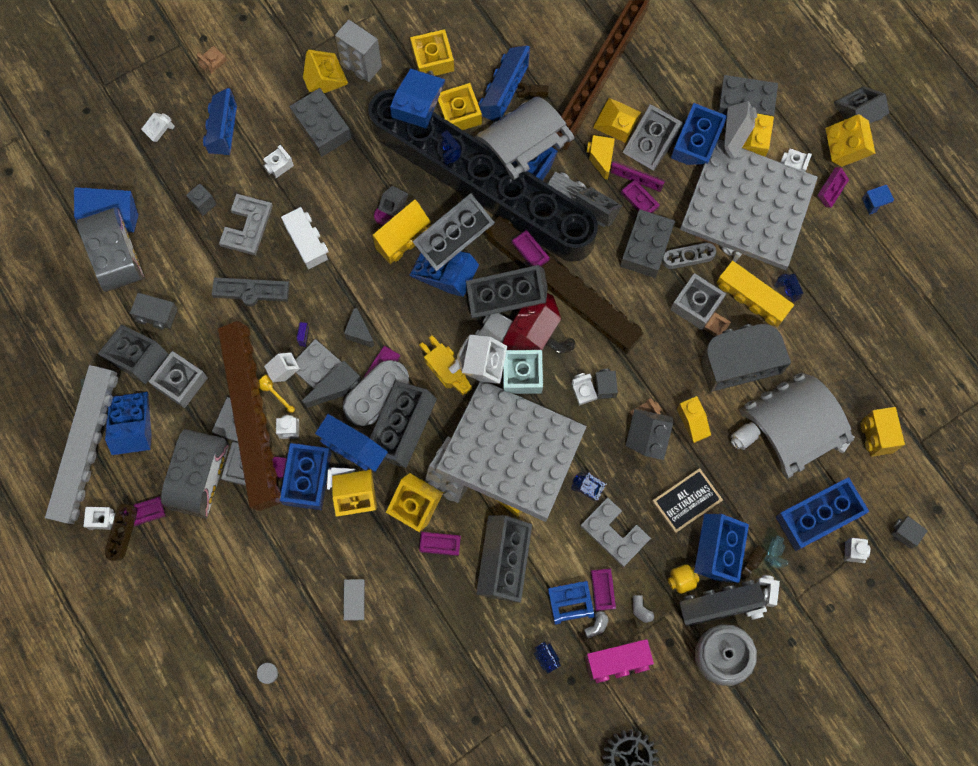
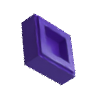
(303, 333)

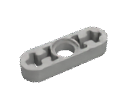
(693, 249)

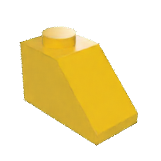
(601, 154)
(694, 419)

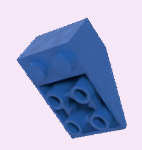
(449, 277)
(129, 424)

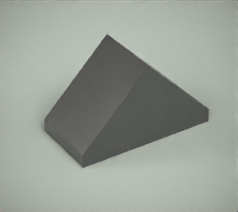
(357, 330)

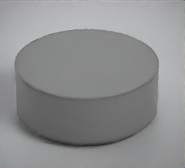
(267, 673)

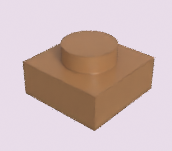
(717, 324)

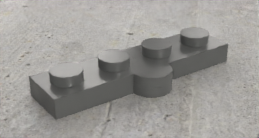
(250, 290)

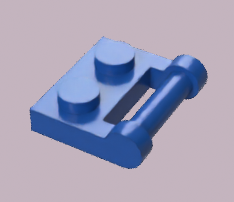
(570, 595)

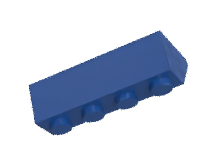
(505, 83)

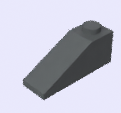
(335, 385)

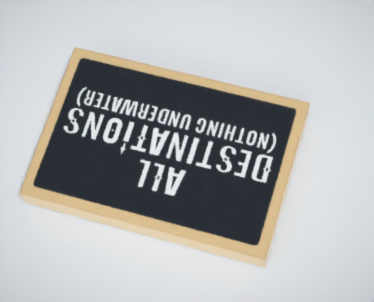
(687, 500)

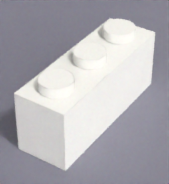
(305, 237)

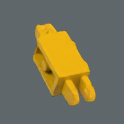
(439, 362)

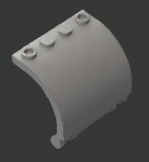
(525, 134)
(800, 421)

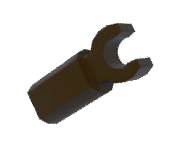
(533, 90)
(753, 561)

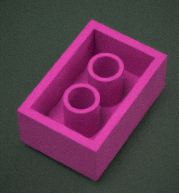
(619, 661)

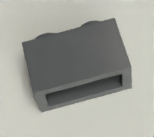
(153, 311)

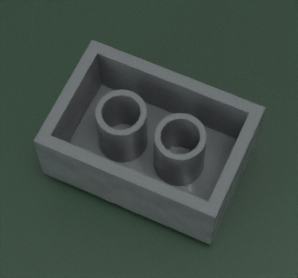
(738, 90)
(320, 122)
(647, 243)

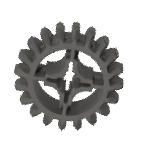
(633, 748)

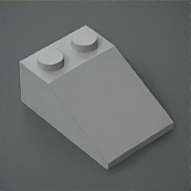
(653, 137)

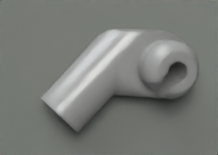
(640, 611)
(599, 626)

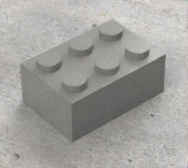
(358, 51)

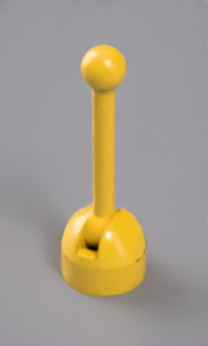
(267, 385)

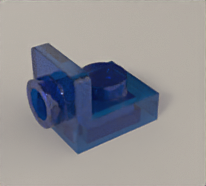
(451, 147)
(792, 287)
(588, 485)

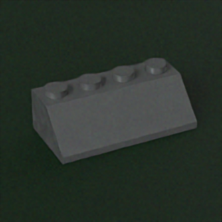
(453, 232)
(507, 291)
(403, 422)
(504, 558)
(722, 604)

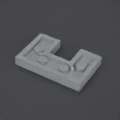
(257, 215)
(619, 548)

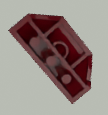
(533, 326)

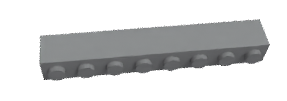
(81, 445)

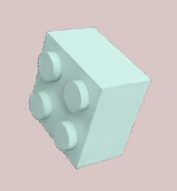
(523, 372)

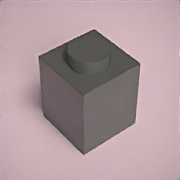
(201, 199)
(393, 201)
(606, 384)
(908, 532)

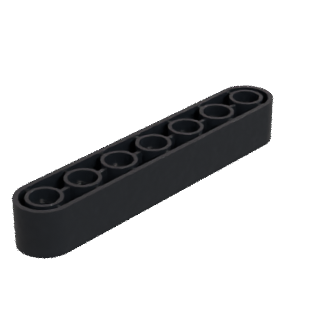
(489, 190)

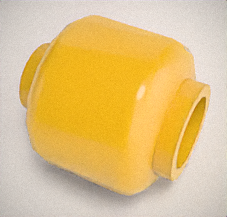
(683, 578)

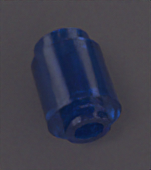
(547, 657)

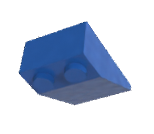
(416, 98)

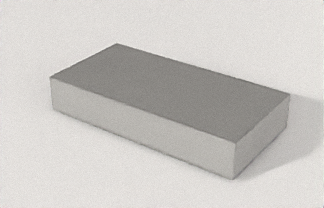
(354, 599)

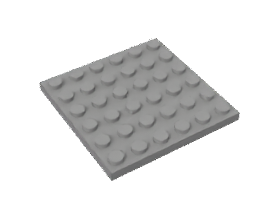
(750, 205)
(511, 450)

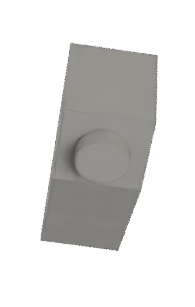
(738, 127)

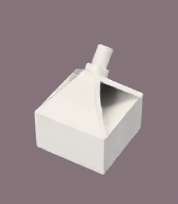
(481, 359)

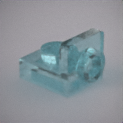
(776, 549)

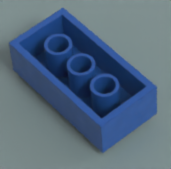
(822, 514)

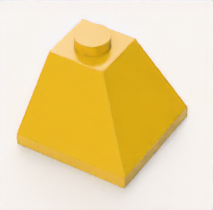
(323, 71)
(617, 120)

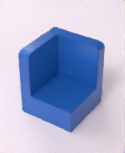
(877, 197)

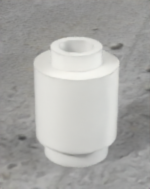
(745, 436)

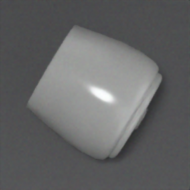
(725, 655)

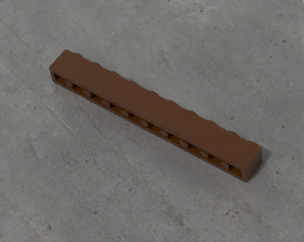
(603, 66)
(249, 416)

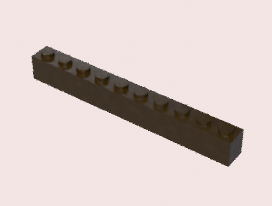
(571, 290)

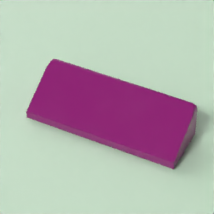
(641, 177)

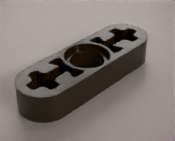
(128, 527)

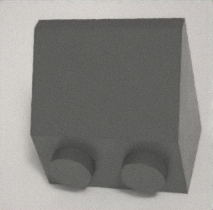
(865, 102)
(649, 433)

